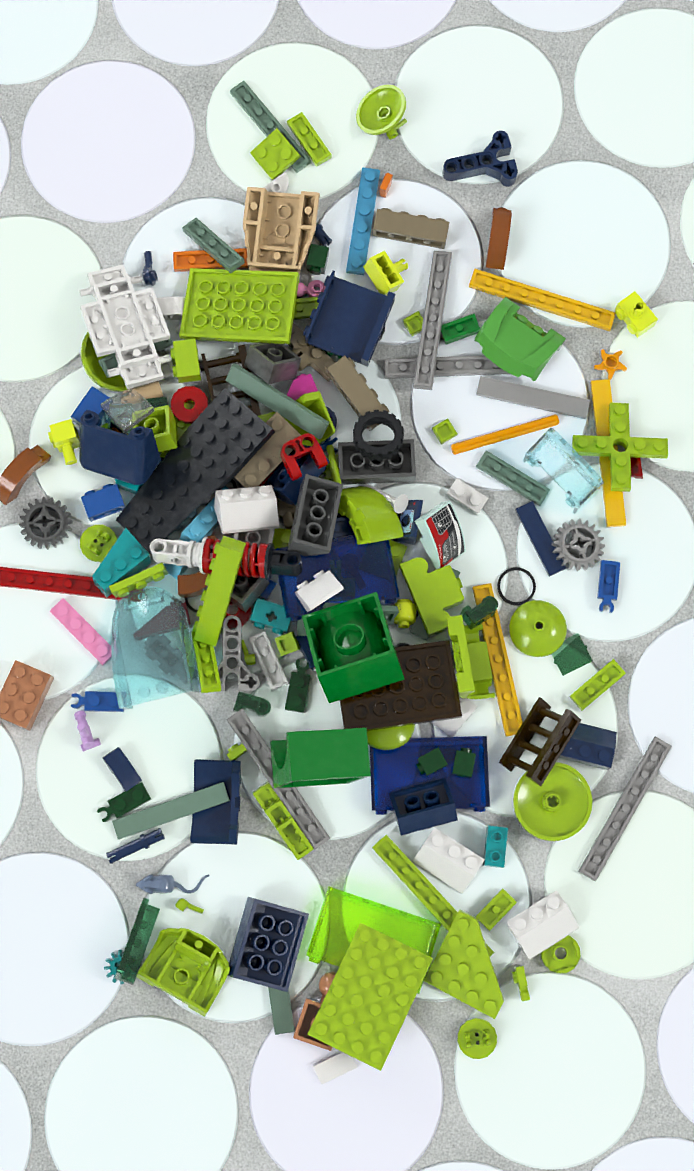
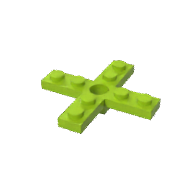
(620, 435)

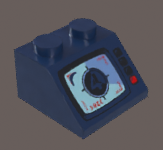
(408, 523)

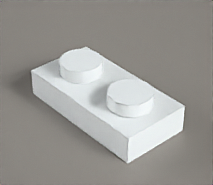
(467, 496)

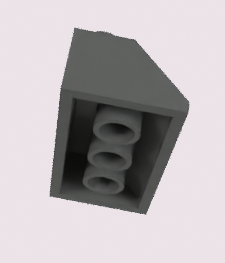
(315, 516)

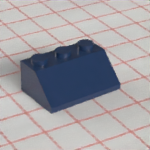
(284, 487)
(591, 746)
(423, 806)

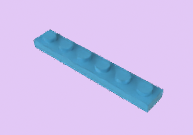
(363, 221)

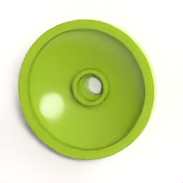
(381, 109)
(536, 641)
(390, 737)

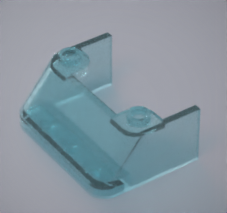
(565, 468)

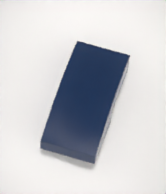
(122, 769)

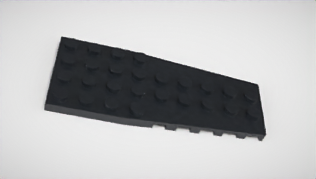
(203, 462)

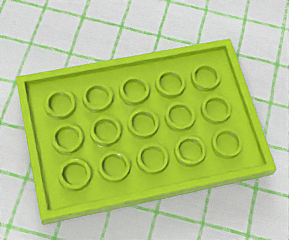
(239, 306)
(370, 996)

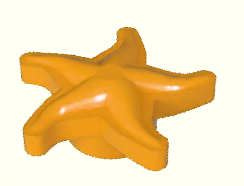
(610, 363)

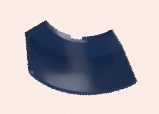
(220, 822)

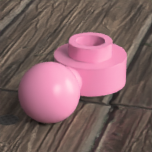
(302, 289)

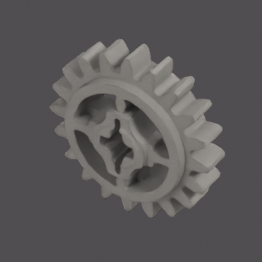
(591, 540)

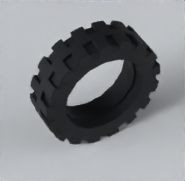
(378, 417)

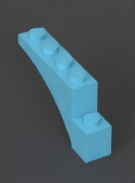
(200, 527)

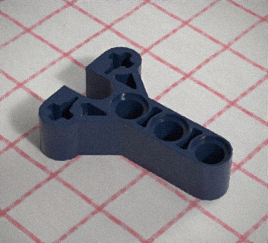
(496, 168)

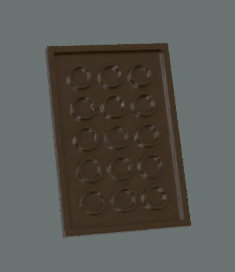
(424, 695)

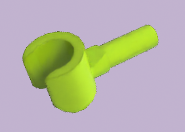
(393, 132)
(249, 658)
(182, 904)

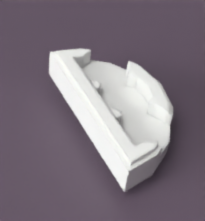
(279, 184)

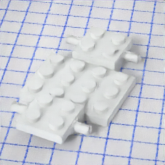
(125, 325)

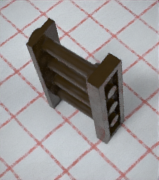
(240, 357)
(552, 748)

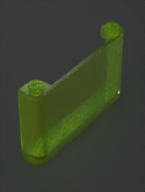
(341, 918)

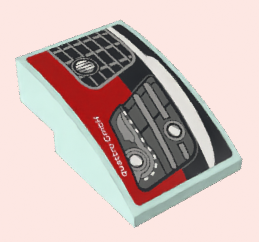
(441, 534)

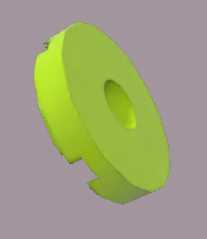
(568, 962)

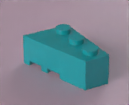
(122, 561)

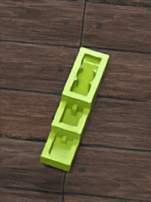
(282, 820)

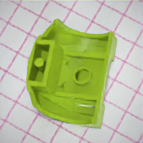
(470, 660)
(186, 968)

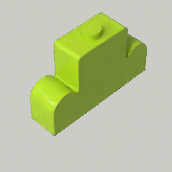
(432, 593)

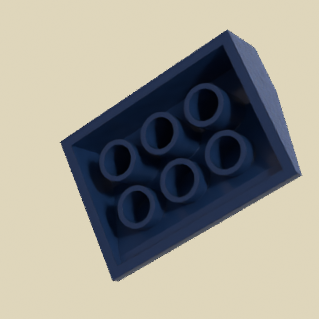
(267, 944)

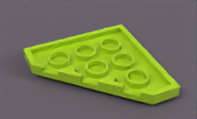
(465, 967)

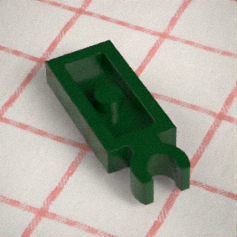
(298, 689)
(126, 802)

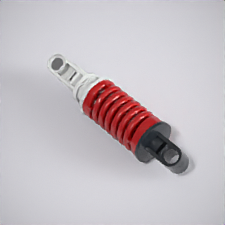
(261, 557)

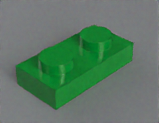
(460, 329)

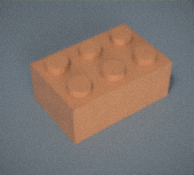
(23, 694)

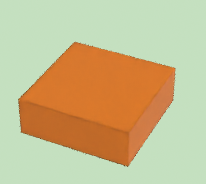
(385, 185)

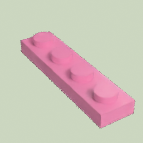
(82, 631)

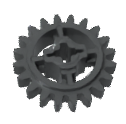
(38, 523)

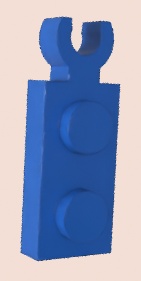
(608, 583)
(97, 702)

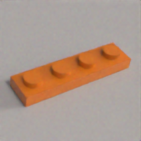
(201, 260)

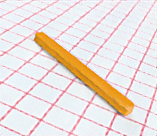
(504, 434)

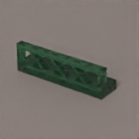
(137, 942)

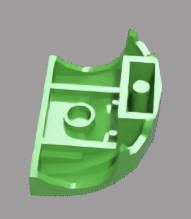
(516, 342)

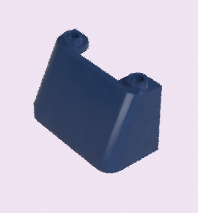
(115, 454)

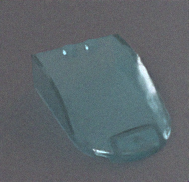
(151, 648)

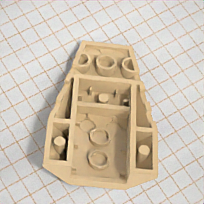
(278, 228)

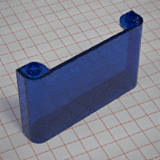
(358, 568)
(397, 770)

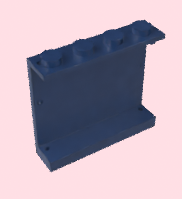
(348, 319)

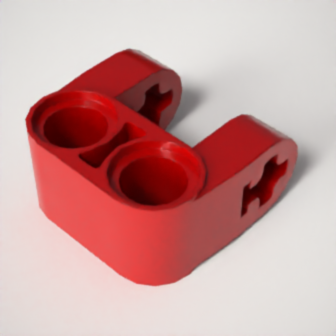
(300, 451)

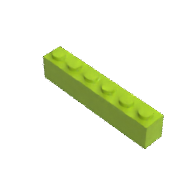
(219, 590)

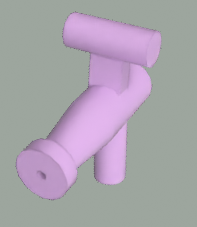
(85, 732)

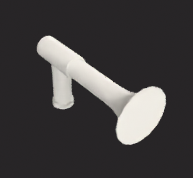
(400, 503)

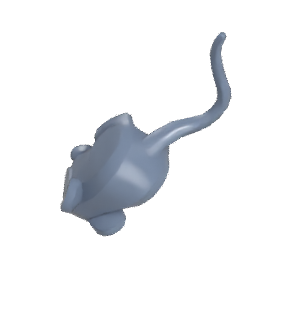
(163, 884)

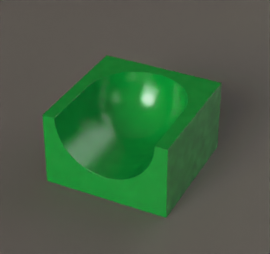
(352, 647)
(320, 758)

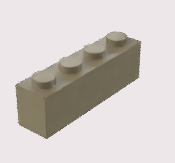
(410, 228)
(354, 388)

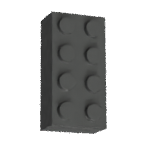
(361, 470)

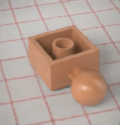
(309, 1013)

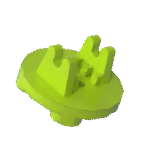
(103, 535)
(467, 1039)

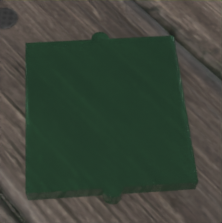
(571, 655)

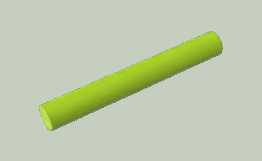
(333, 464)

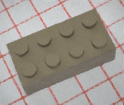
(268, 457)

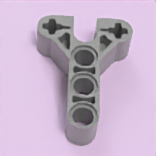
(240, 670)

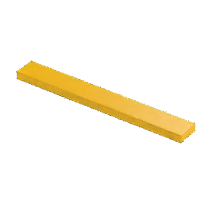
(542, 299)
(613, 500)
(500, 666)

